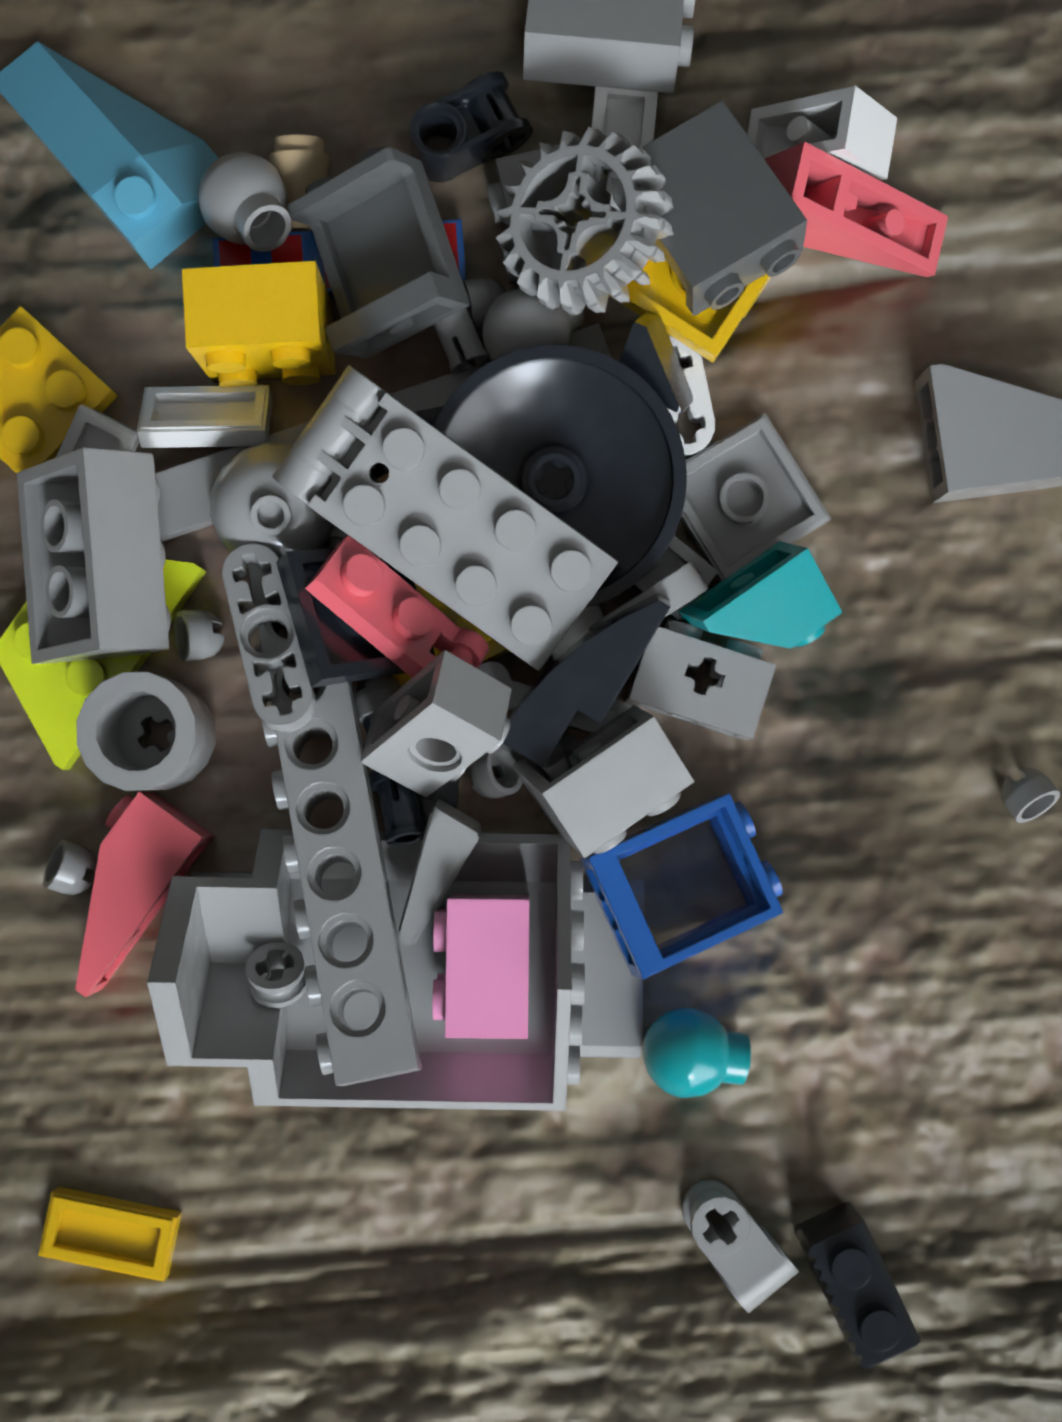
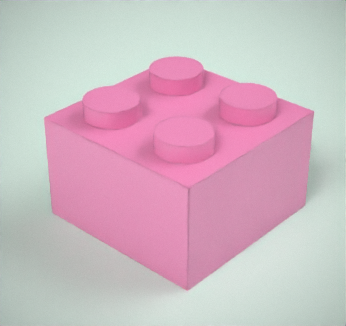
(485, 966)

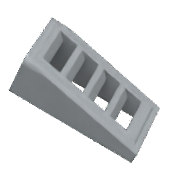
(443, 851)

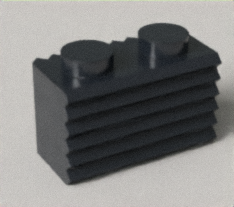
(857, 1285)

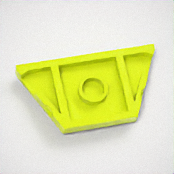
(56, 691)

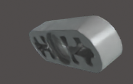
(239, 598)

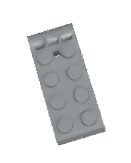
(444, 518)

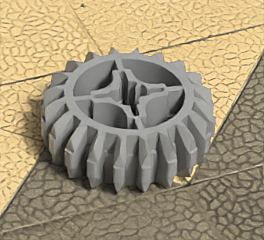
(564, 195)

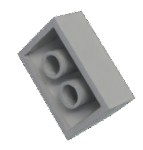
(93, 556)

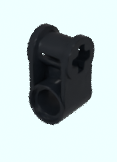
(478, 123)

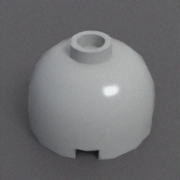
(256, 509)

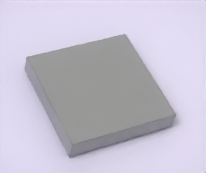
(747, 497)

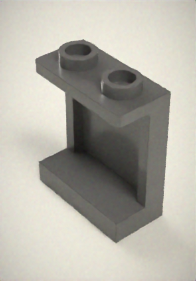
(728, 209)
(381, 251)

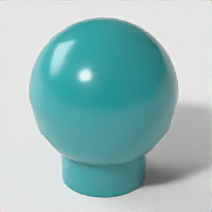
(693, 1053)

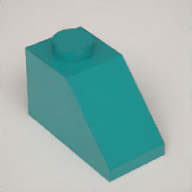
(769, 600)

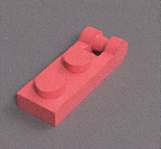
(389, 610)

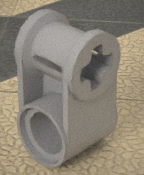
(739, 1247)

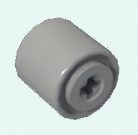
(115, 726)

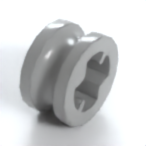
(271, 957)

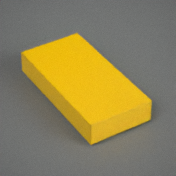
(110, 1233)

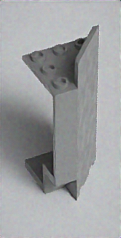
(577, 992)

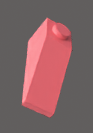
(859, 214)
(132, 880)

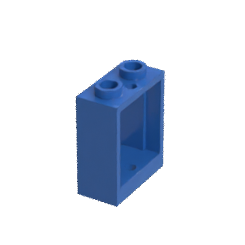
(754, 878)

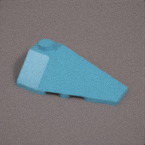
(115, 148)

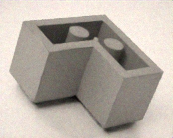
(606, 781)

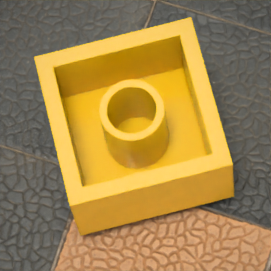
(259, 322)

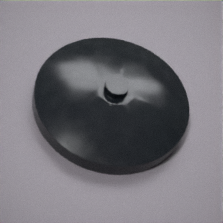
(581, 443)

